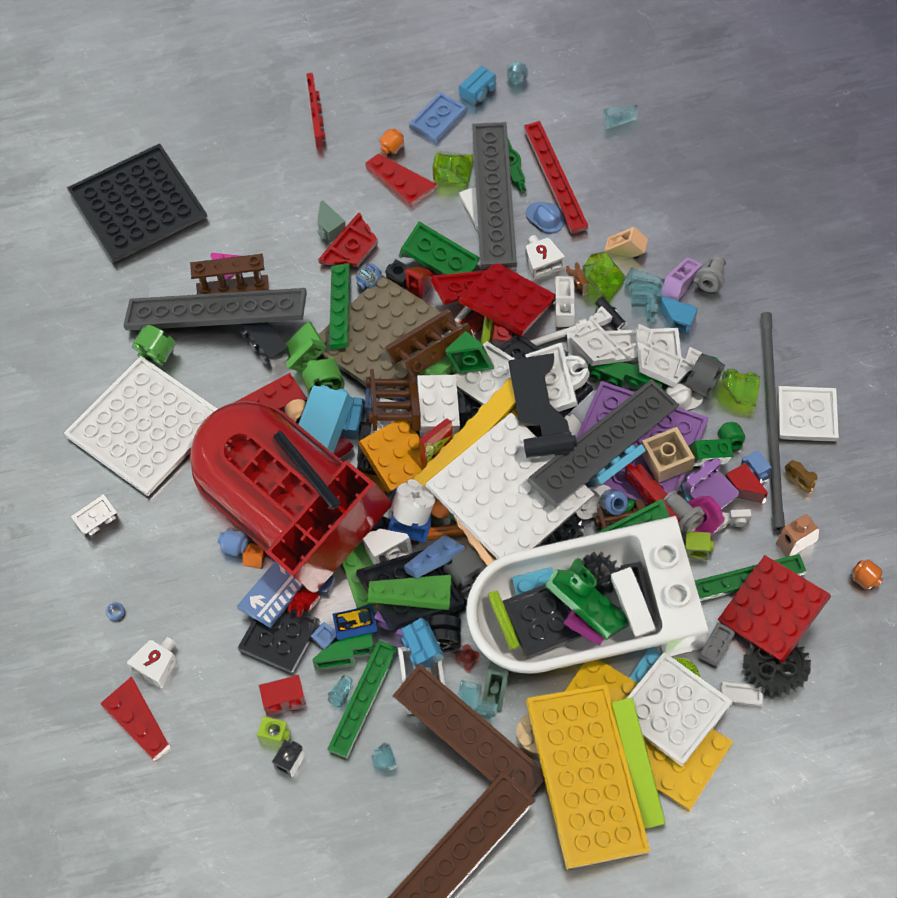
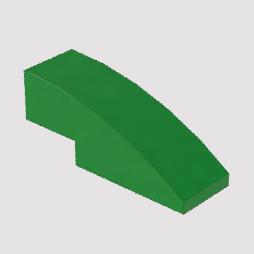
(344, 652)

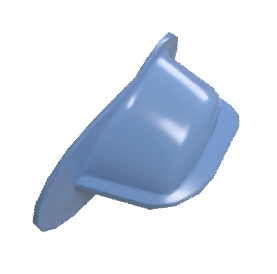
(545, 216)

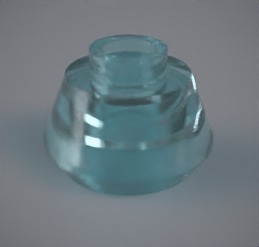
(517, 72)
(384, 758)

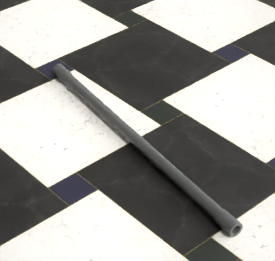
(778, 514)

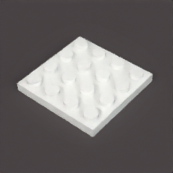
(677, 708)

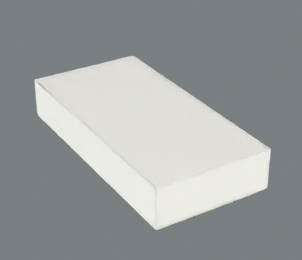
(743, 694)

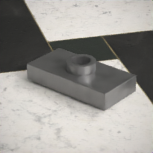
(717, 644)

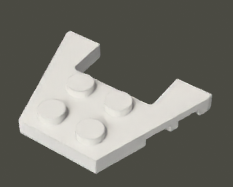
(597, 345)
(660, 363)

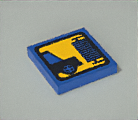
(354, 622)

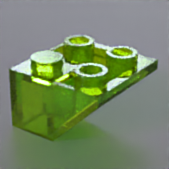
(452, 167)
(603, 274)
(742, 387)

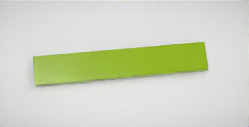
(639, 763)

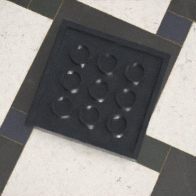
(397, 615)

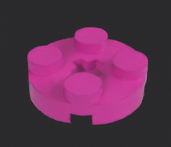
(713, 512)

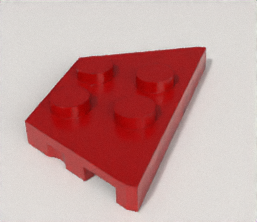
(351, 244)

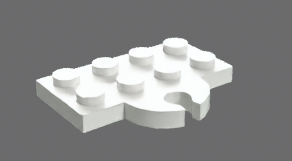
(563, 379)

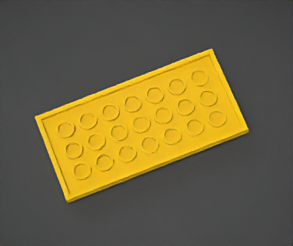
(587, 776)
(673, 781)

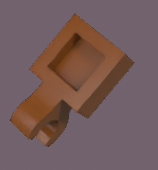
(580, 281)

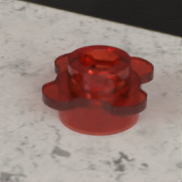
(467, 661)

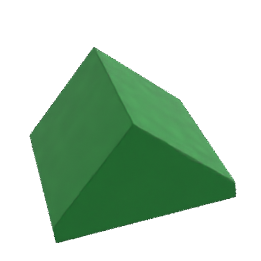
(468, 355)

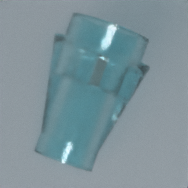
(339, 693)

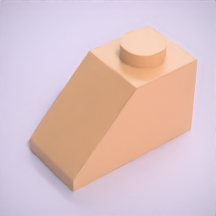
(627, 243)

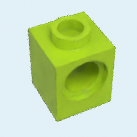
(698, 545)
(267, 726)

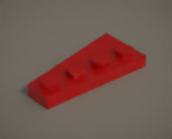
(315, 110)
(402, 181)

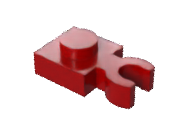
(303, 600)

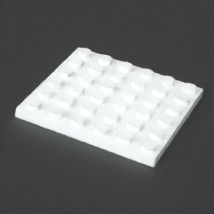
(141, 425)
(492, 496)

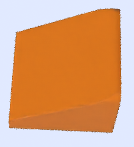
(253, 556)

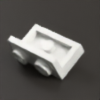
(94, 515)

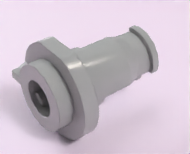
(710, 277)
(689, 517)

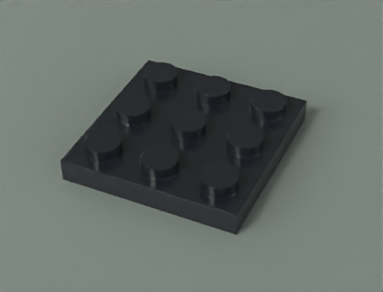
(539, 620)
(283, 642)

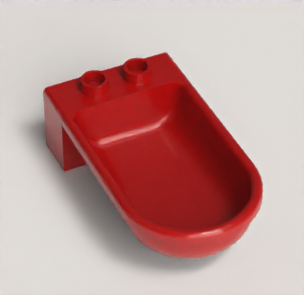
(271, 500)

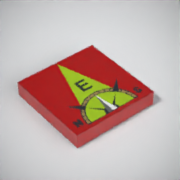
(434, 440)

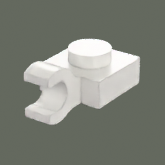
(737, 518)

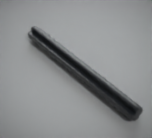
(307, 470)

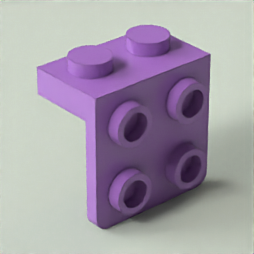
(712, 483)

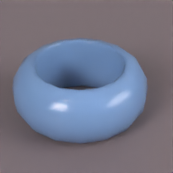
(113, 605)

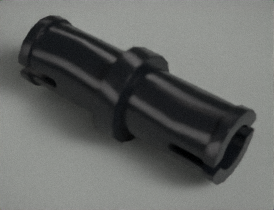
(617, 320)

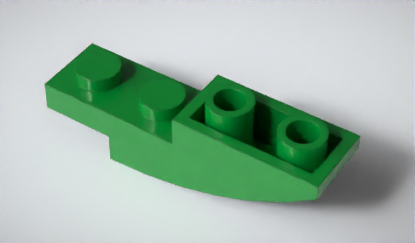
(620, 374)

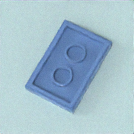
(438, 117)

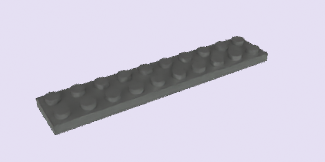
(494, 195)
(216, 309)
(603, 443)

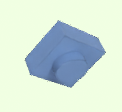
(324, 635)

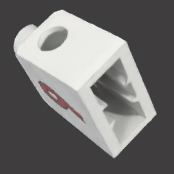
(543, 256)
(154, 662)

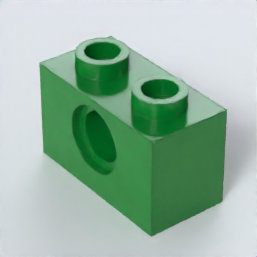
(710, 449)

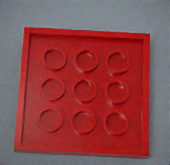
(507, 298)
(774, 608)

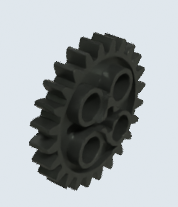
(778, 680)

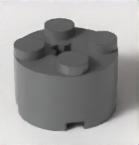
(705, 375)
(465, 568)

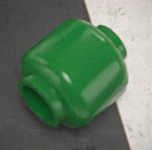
(734, 432)

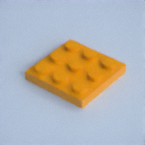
(393, 453)

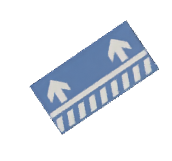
(270, 595)

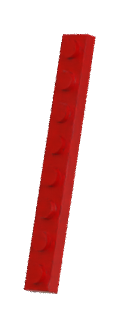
(556, 177)

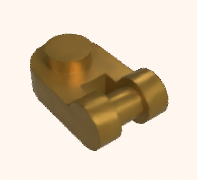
(801, 476)

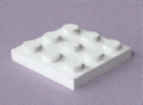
(483, 384)
(807, 413)

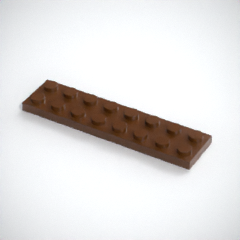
(466, 730)
(467, 841)

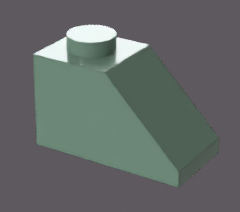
(329, 223)
(496, 685)

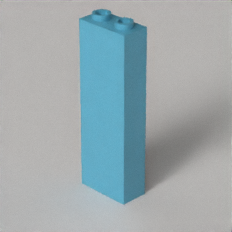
(326, 414)

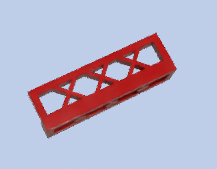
(646, 485)

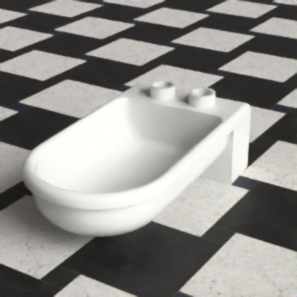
(669, 584)

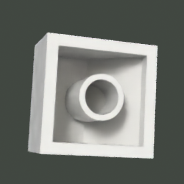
(386, 545)

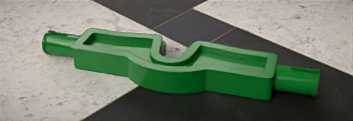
(515, 169)

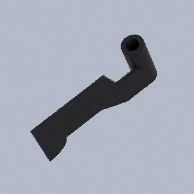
(535, 408)

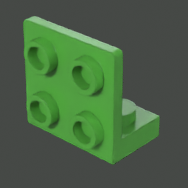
(304, 347)

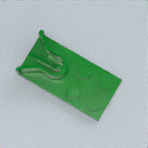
(437, 251)
(586, 601)

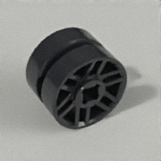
(446, 631)

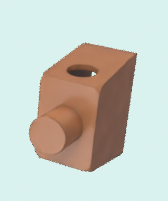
(801, 534)

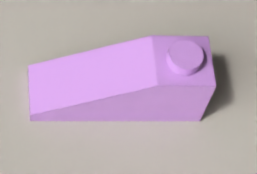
(680, 279)

